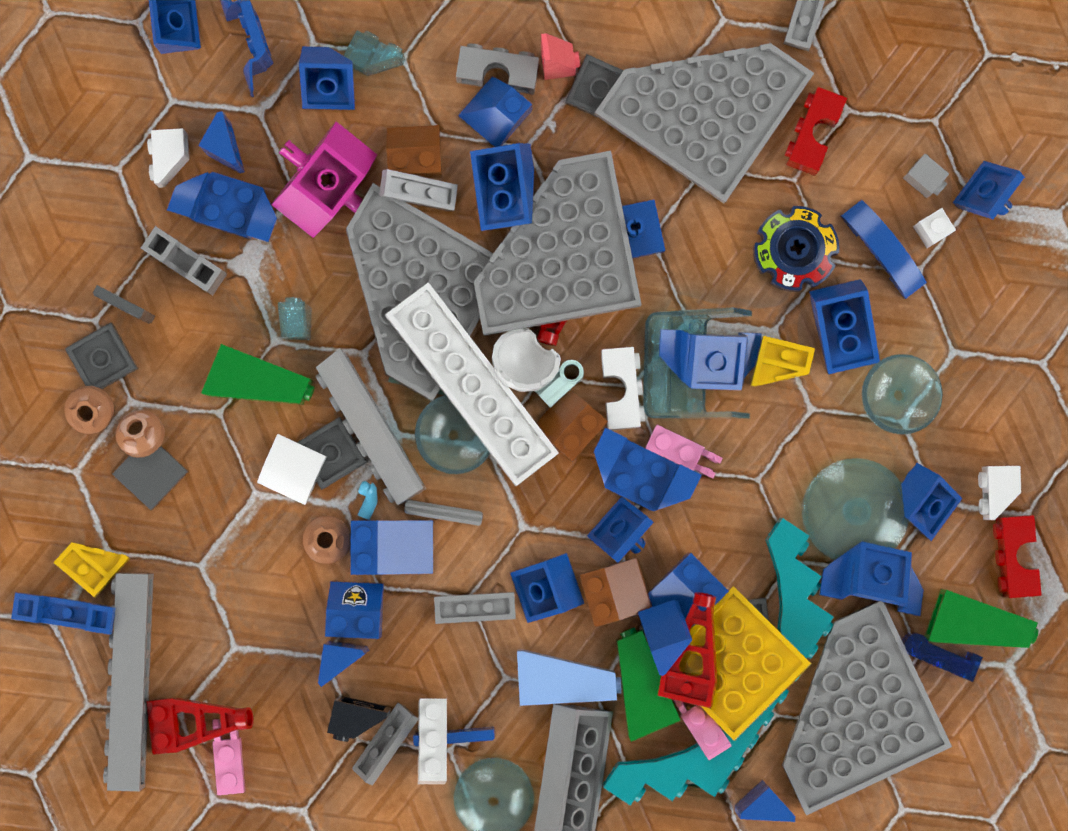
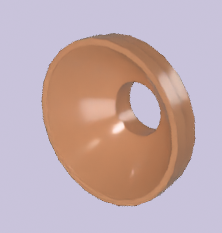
(98, 401)
(147, 440)
(341, 539)

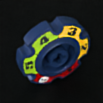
(806, 231)

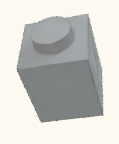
(927, 176)

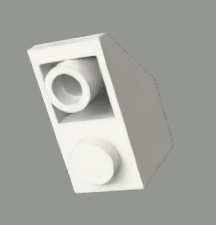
(169, 154)
(999, 489)

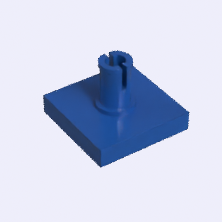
(989, 190)
(643, 229)
(621, 530)

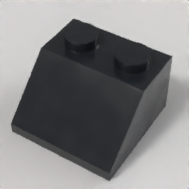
(354, 716)

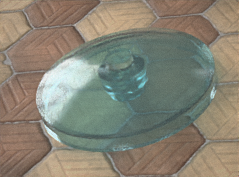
(852, 505)

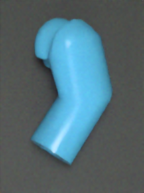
(370, 501)

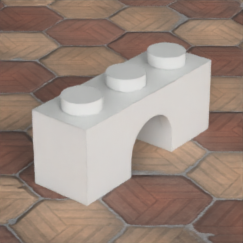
(622, 364)
(432, 741)

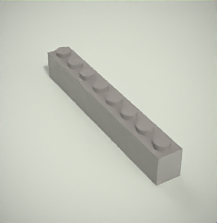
(129, 682)

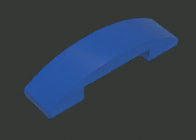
(885, 248)
(63, 612)

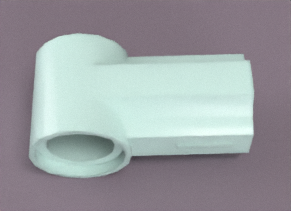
(560, 384)

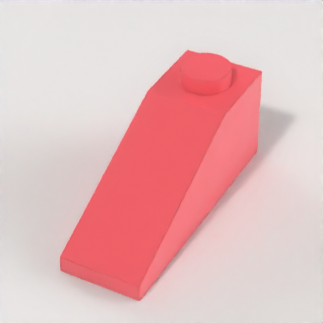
(558, 57)

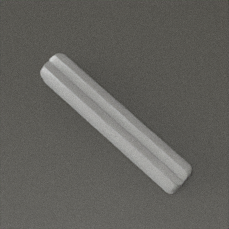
(443, 512)

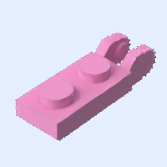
(680, 450)
(704, 729)
(228, 763)

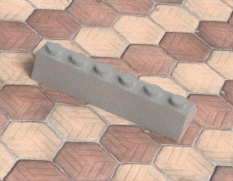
(370, 427)
(573, 769)

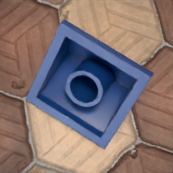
(174, 25)
(221, 143)
(665, 633)
(337, 657)
(764, 805)

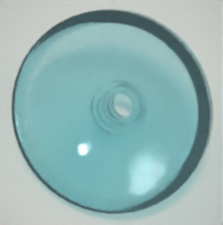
(919, 388)
(438, 449)
(493, 779)

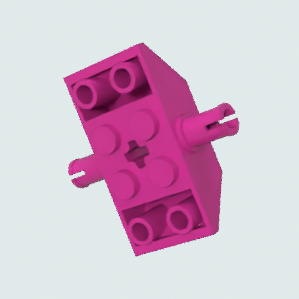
(305, 198)

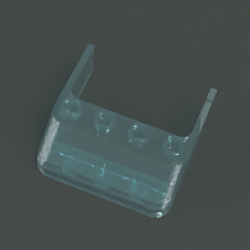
(663, 391)

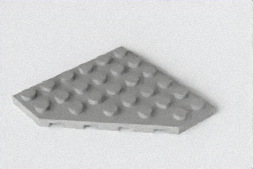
(707, 111)
(394, 257)
(569, 259)
(861, 713)

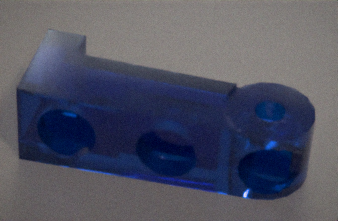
(918, 647)

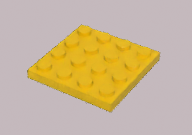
(751, 663)

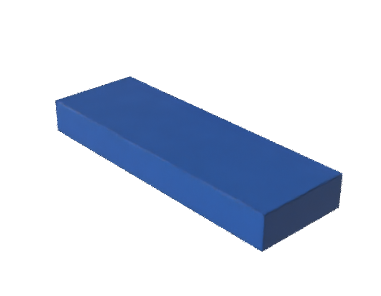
(465, 735)

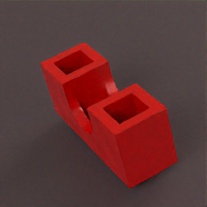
(822, 108)
(1015, 579)

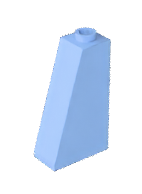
(558, 680)

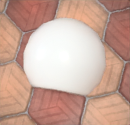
(523, 362)

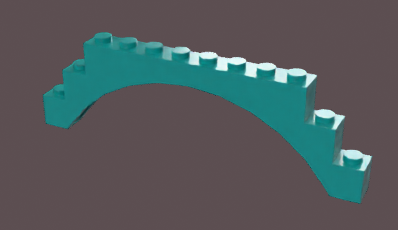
(798, 622)

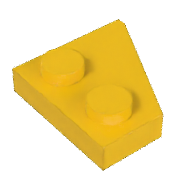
(781, 361)
(90, 566)

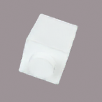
(934, 228)

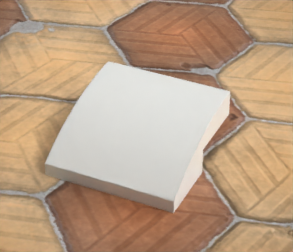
(291, 469)

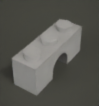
(476, 62)
(183, 261)

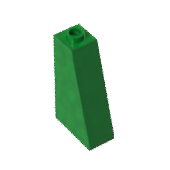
(250, 378)
(971, 622)
(640, 687)

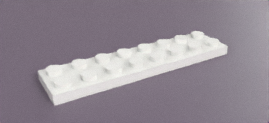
(471, 384)

